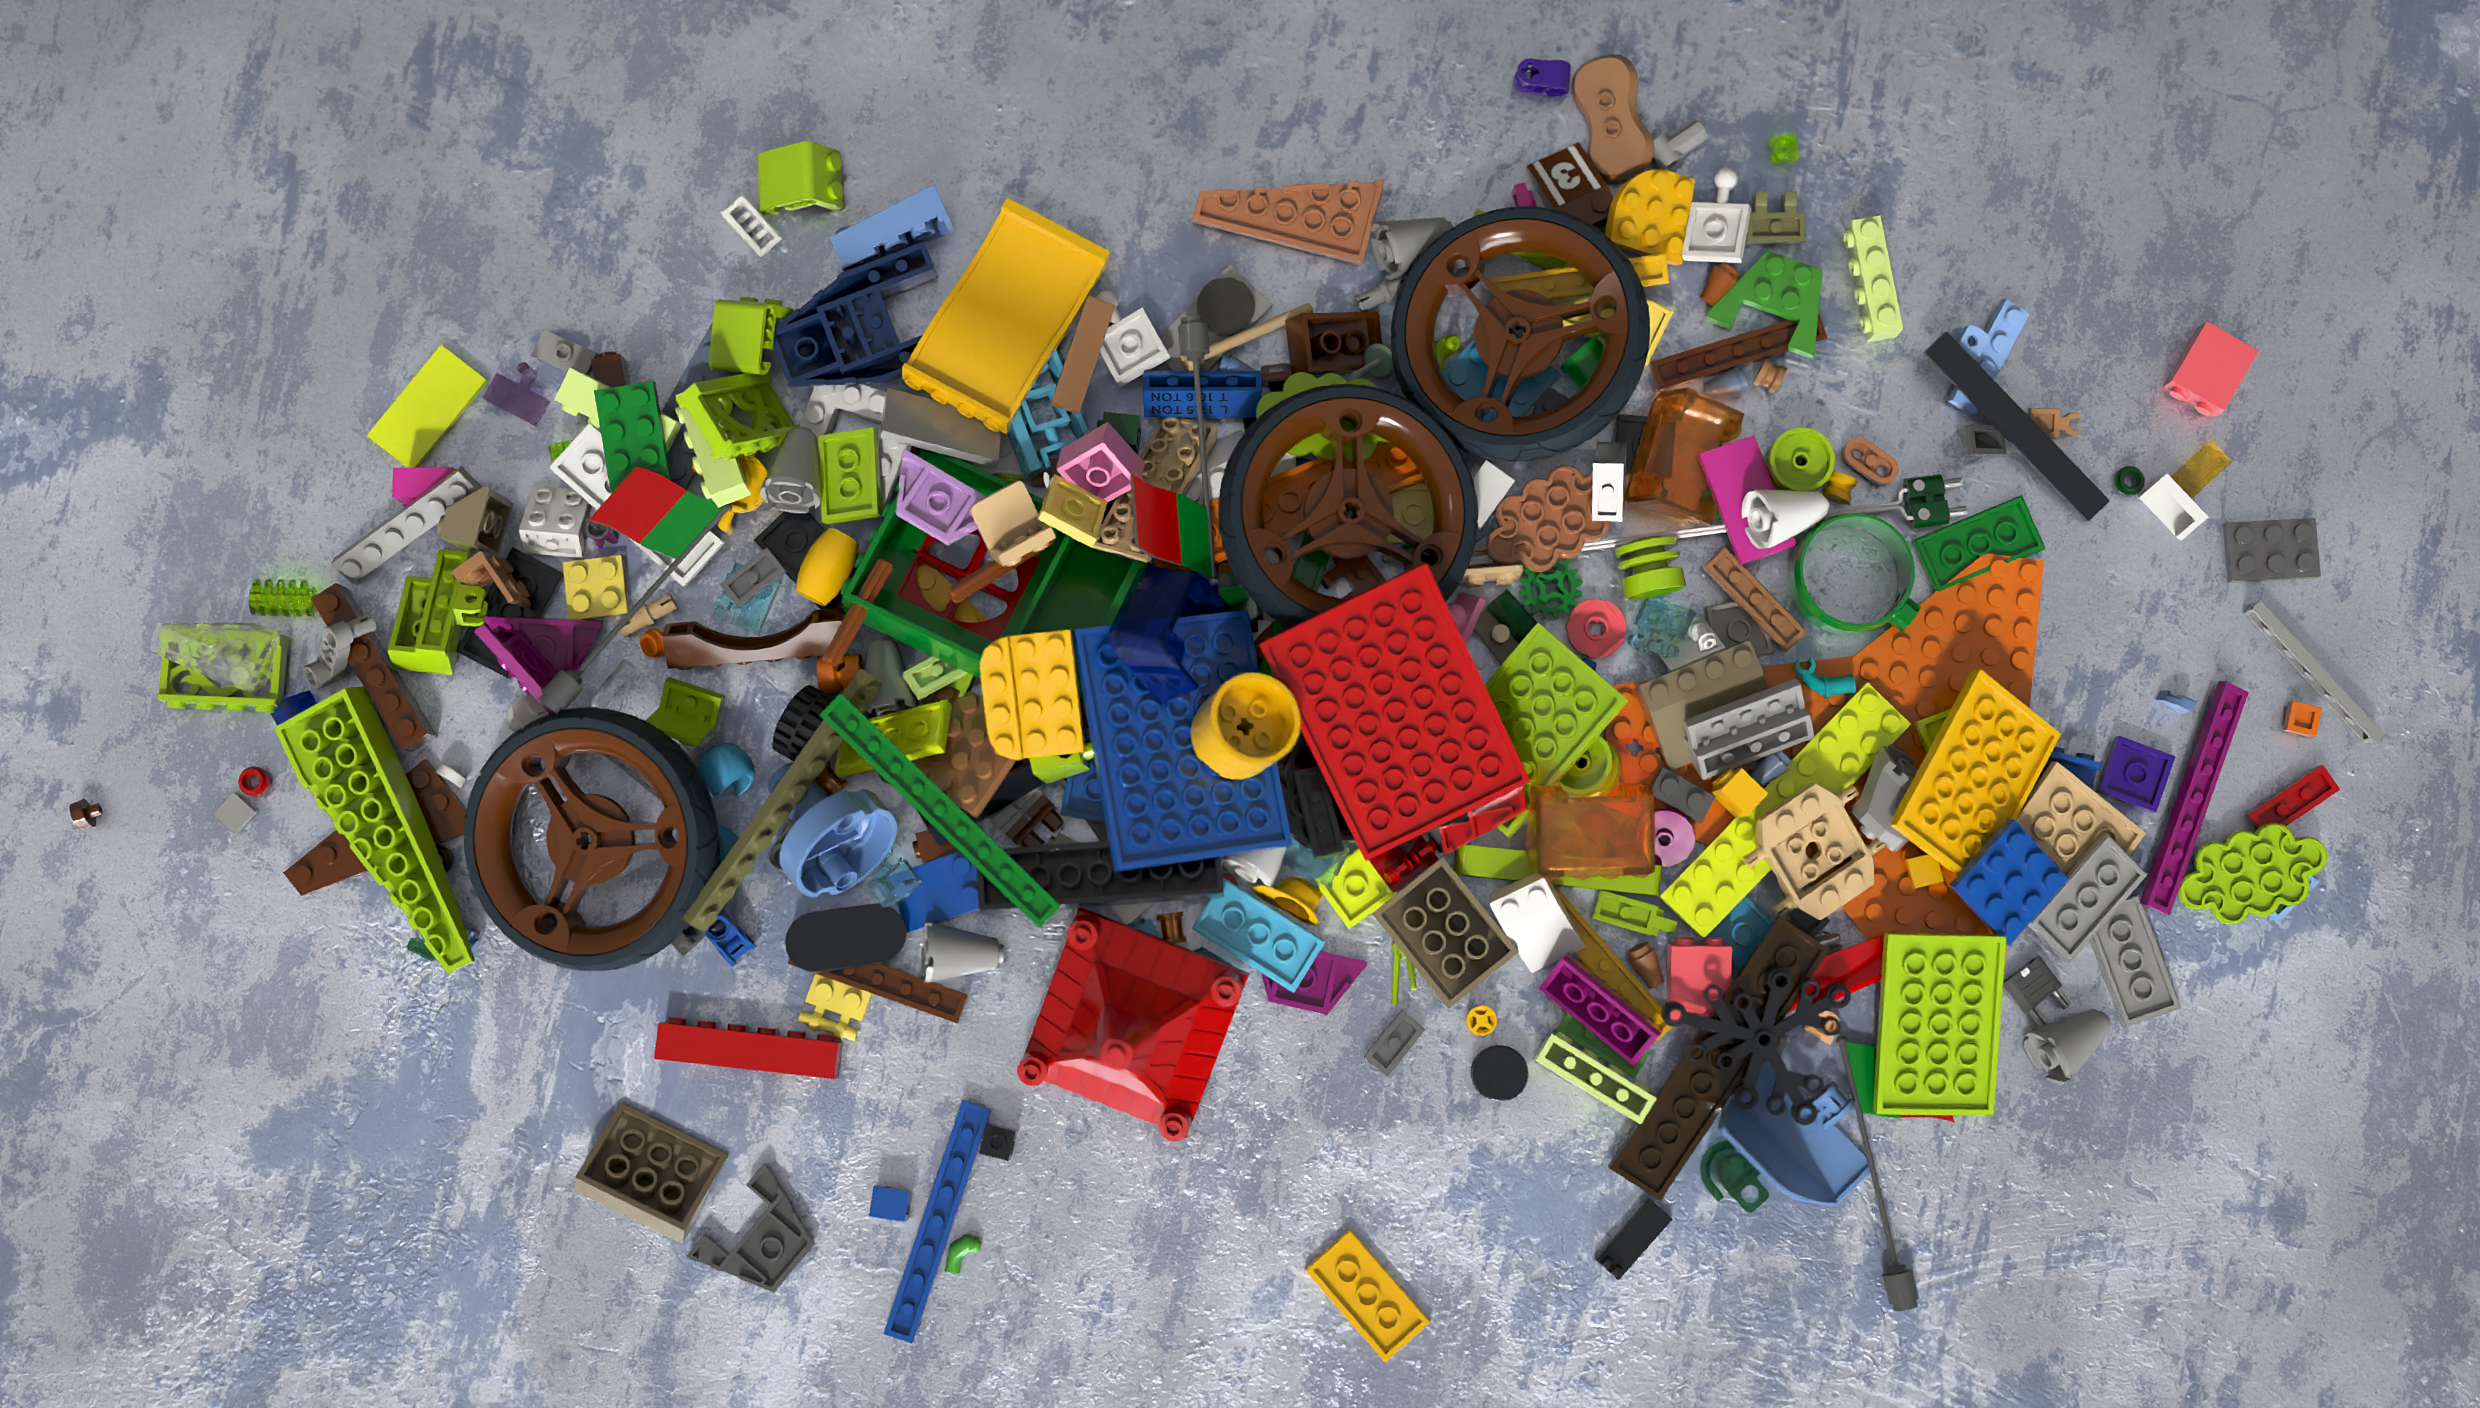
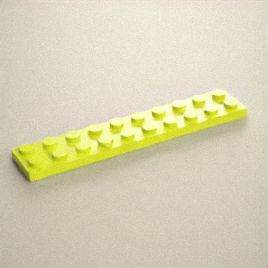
(1831, 759)

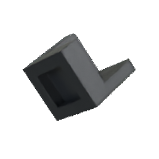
(1806, 922)

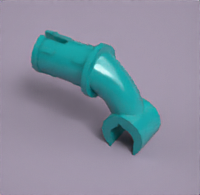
(1824, 685)

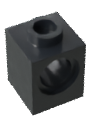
(998, 1141)

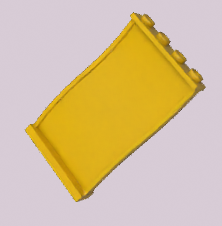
(1005, 316)

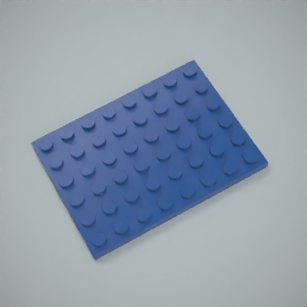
(1152, 785)

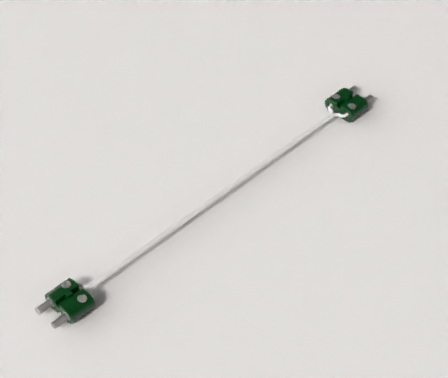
(1923, 494)

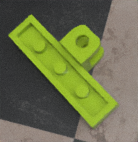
(448, 602)

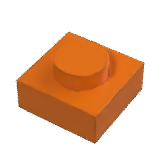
(2302, 719)

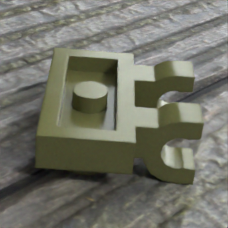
(1778, 227)

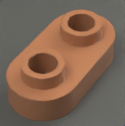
(1871, 459)

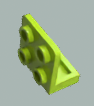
(687, 711)

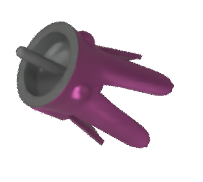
(599, 532)

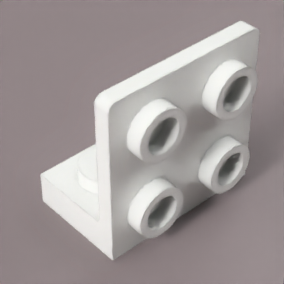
(554, 522)

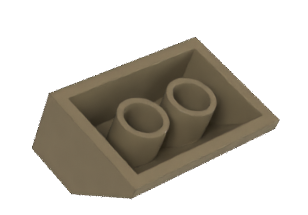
(477, 522)

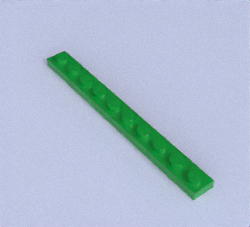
(940, 810)

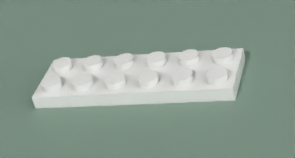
(585, 470)

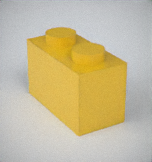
(1737, 792)

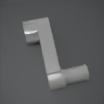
(335, 651)

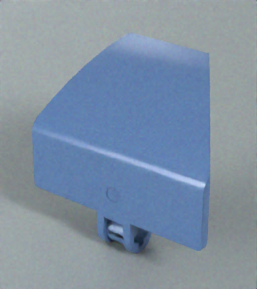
(1800, 1160)

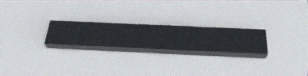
(2016, 426)

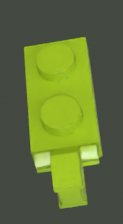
(1631, 914)

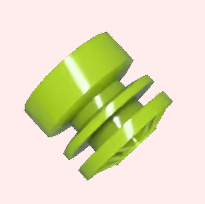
(1650, 567)

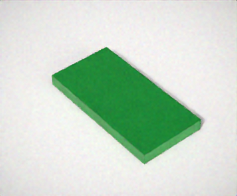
(1997, 530)

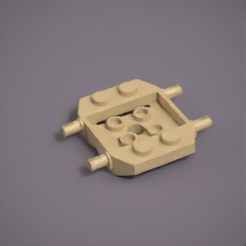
(1820, 818)

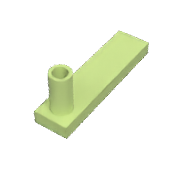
(929, 677)

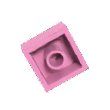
(1100, 463)

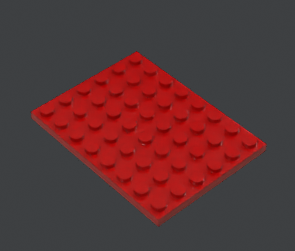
(1395, 711)

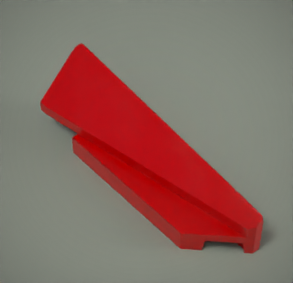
(1852, 966)

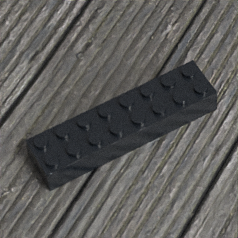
(1086, 878)

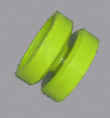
(1812, 451)
(1600, 773)

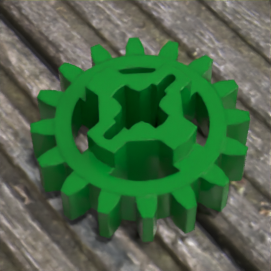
(1562, 595)

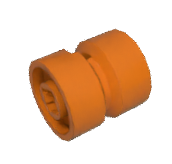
(832, 678)

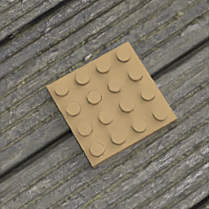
(2070, 817)

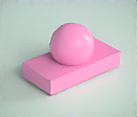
(1466, 613)

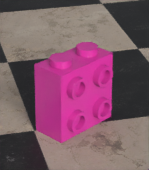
(412, 482)

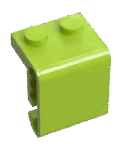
(799, 177)
(742, 332)

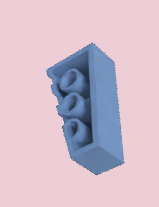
(893, 229)

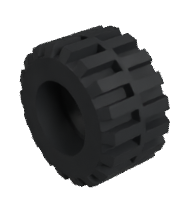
(799, 721)

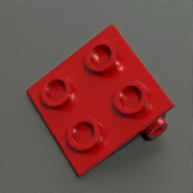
(1400, 867)

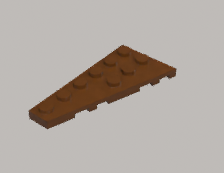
(334, 859)

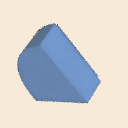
(2181, 705)

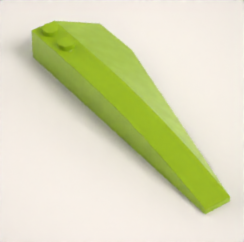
(359, 781)

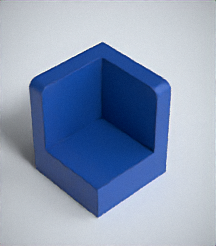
(889, 1203)

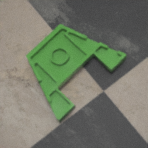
(1780, 288)

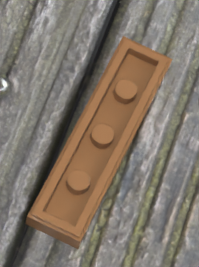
(1082, 355)
(1755, 599)

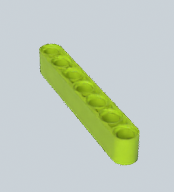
(1515, 865)

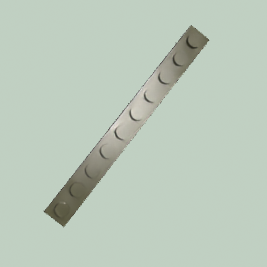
(775, 810)

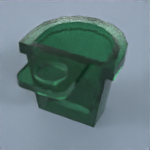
(1728, 1172)

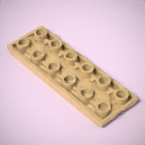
(1170, 464)

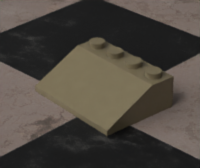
(1694, 691)
(1445, 933)
(650, 1172)

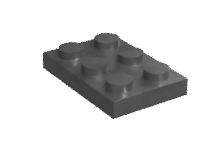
(2271, 550)

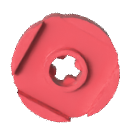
(1593, 645)

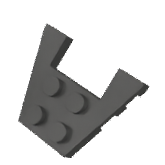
(771, 1245)

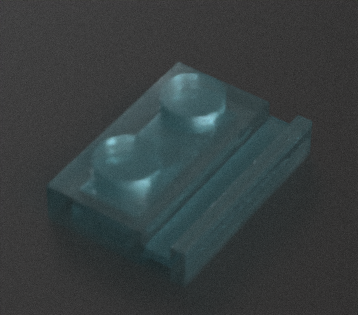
(1321, 870)

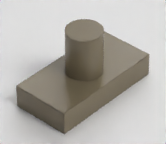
(1495, 636)

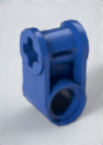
(731, 940)

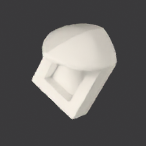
(523, 712)

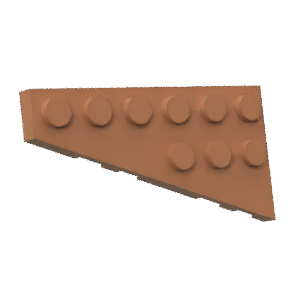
(1307, 217)

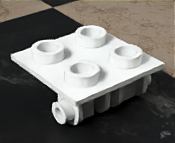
(1698, 644)

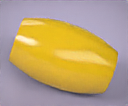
(826, 566)

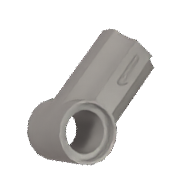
(1672, 147)

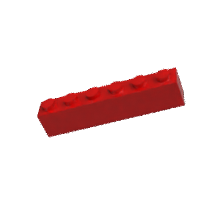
(748, 1050)

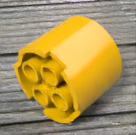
(1259, 708)

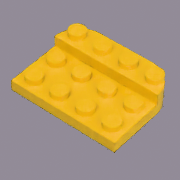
(1032, 695)

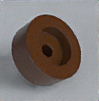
(84, 814)

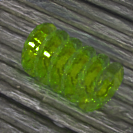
(281, 599)

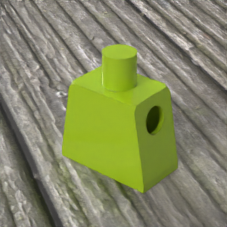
(1061, 766)

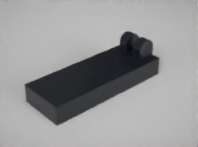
(1633, 1239)

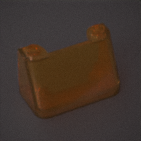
(1667, 464)

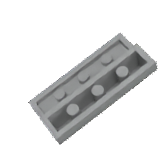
(1748, 729)

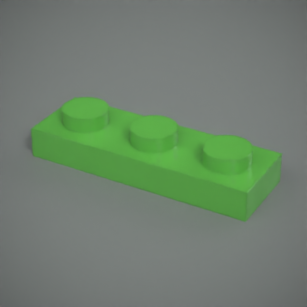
(1585, 1038)

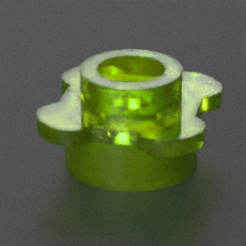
(1788, 141)

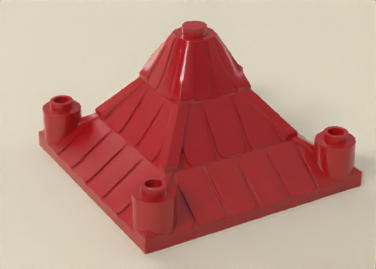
(1132, 1022)

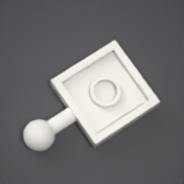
(1717, 229)
(1130, 343)

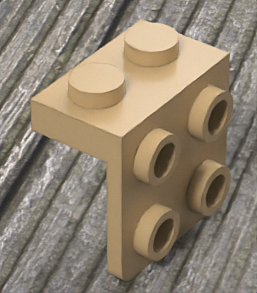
(1010, 524)
(1478, 574)

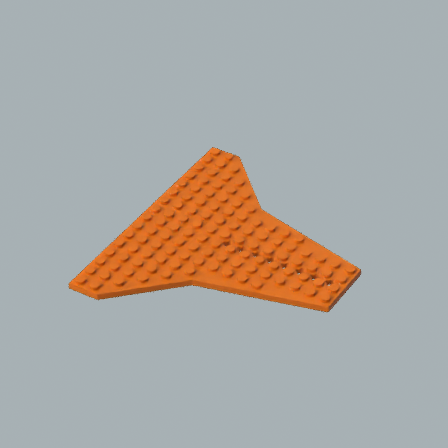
(1920, 672)

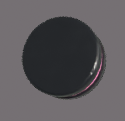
(1499, 1073)

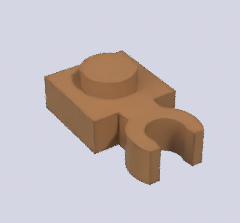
(2051, 421)

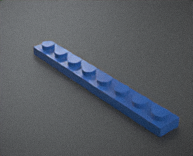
(937, 1222)

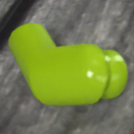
(1445, 347)

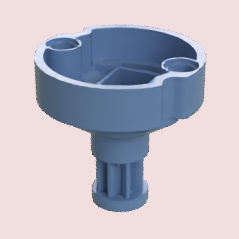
(834, 838)

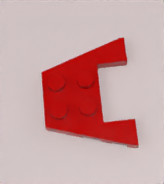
(1484, 819)

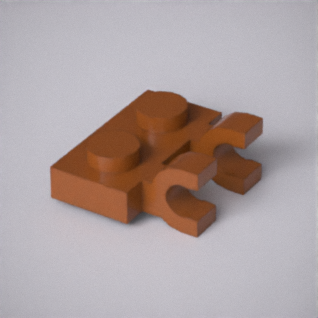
(1358, 572)

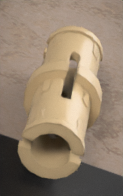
(649, 614)

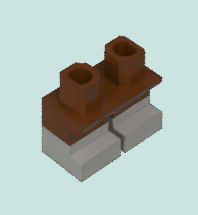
(1021, 829)

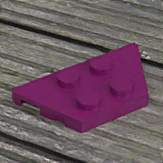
(559, 641)
(519, 657)
(1321, 986)

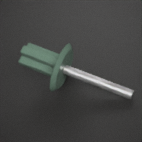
(1377, 362)

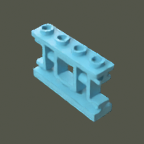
(1024, 427)

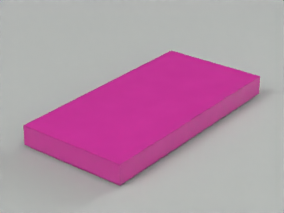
(1732, 474)

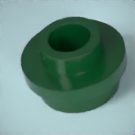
(2136, 476)

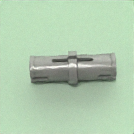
(1382, 293)

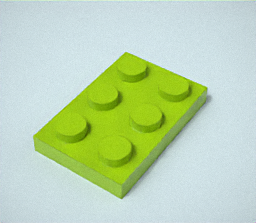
(849, 475)

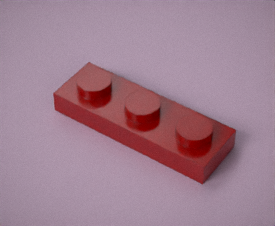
(2295, 799)

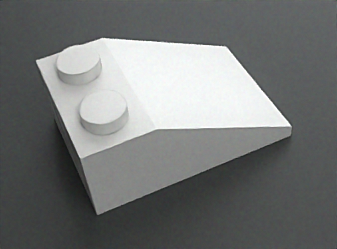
(1536, 921)

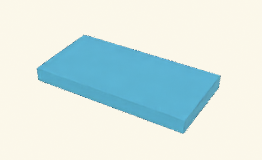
(1259, 936)

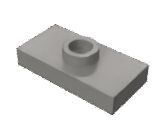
(563, 353)

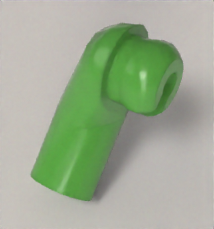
(959, 1249)

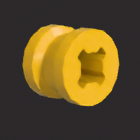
(1839, 488)
(1484, 1023)

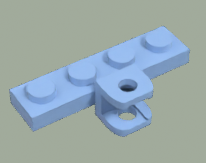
(1990, 346)

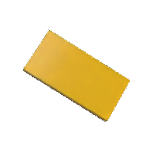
(1367, 1295)

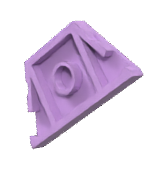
(934, 500)

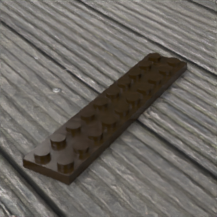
(1700, 1090)

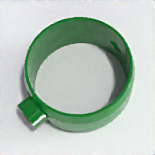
(1902, 609)

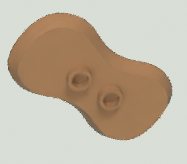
(1607, 98)

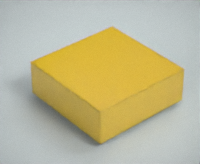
(1923, 871)

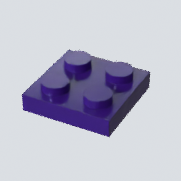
(2135, 774)

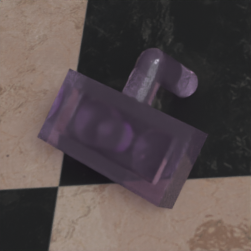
(517, 397)

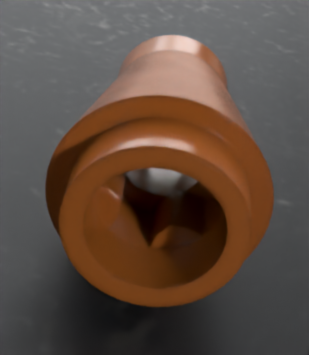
(1719, 282)

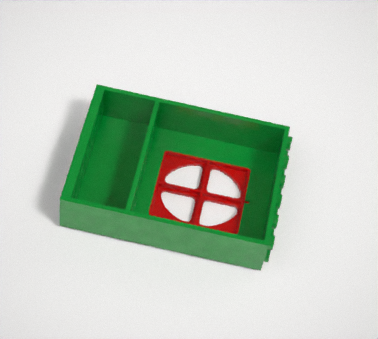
(1056, 588)

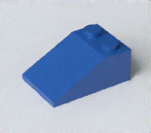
(945, 892)

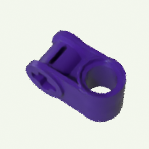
(1546, 76)

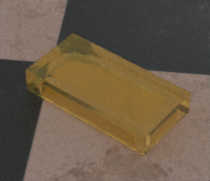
(2201, 469)

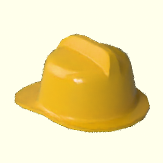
(1293, 896)

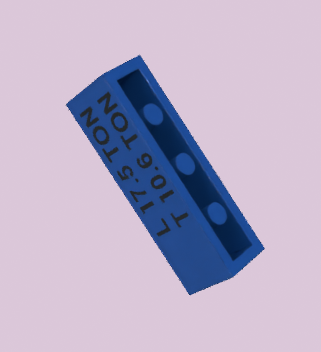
(1221, 393)

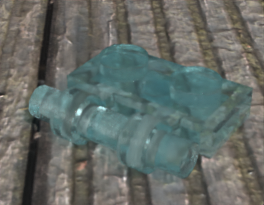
(754, 613)
(1662, 618)

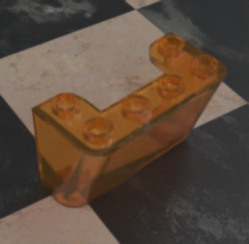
(1591, 833)

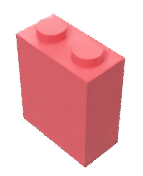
(2210, 369)
(1692, 968)

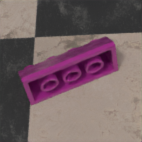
(1600, 1008)

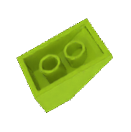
(406, 630)

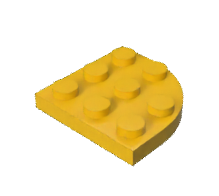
(1652, 214)

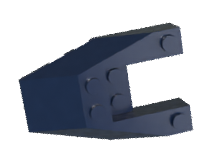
(846, 328)

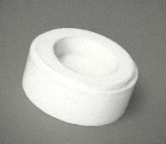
(451, 775)

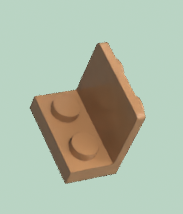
(485, 568)

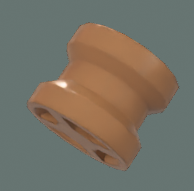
(1770, 375)

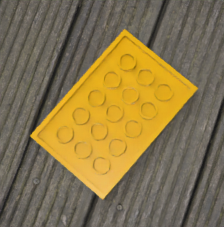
(1974, 773)

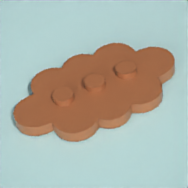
(1546, 521)

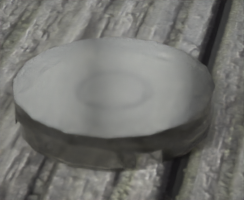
(1226, 306)

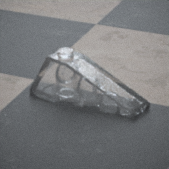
(222, 651)

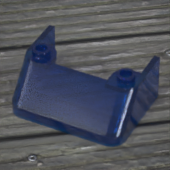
(1145, 626)

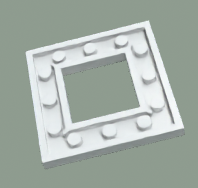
(863, 402)

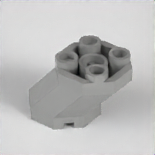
(1882, 795)

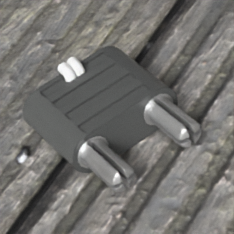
(2033, 985)

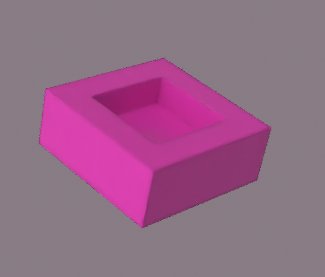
(1522, 196)

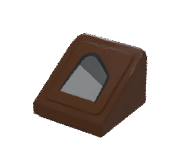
(1275, 374)

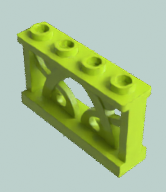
(703, 405)
(223, 695)

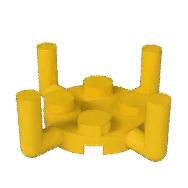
(755, 474)

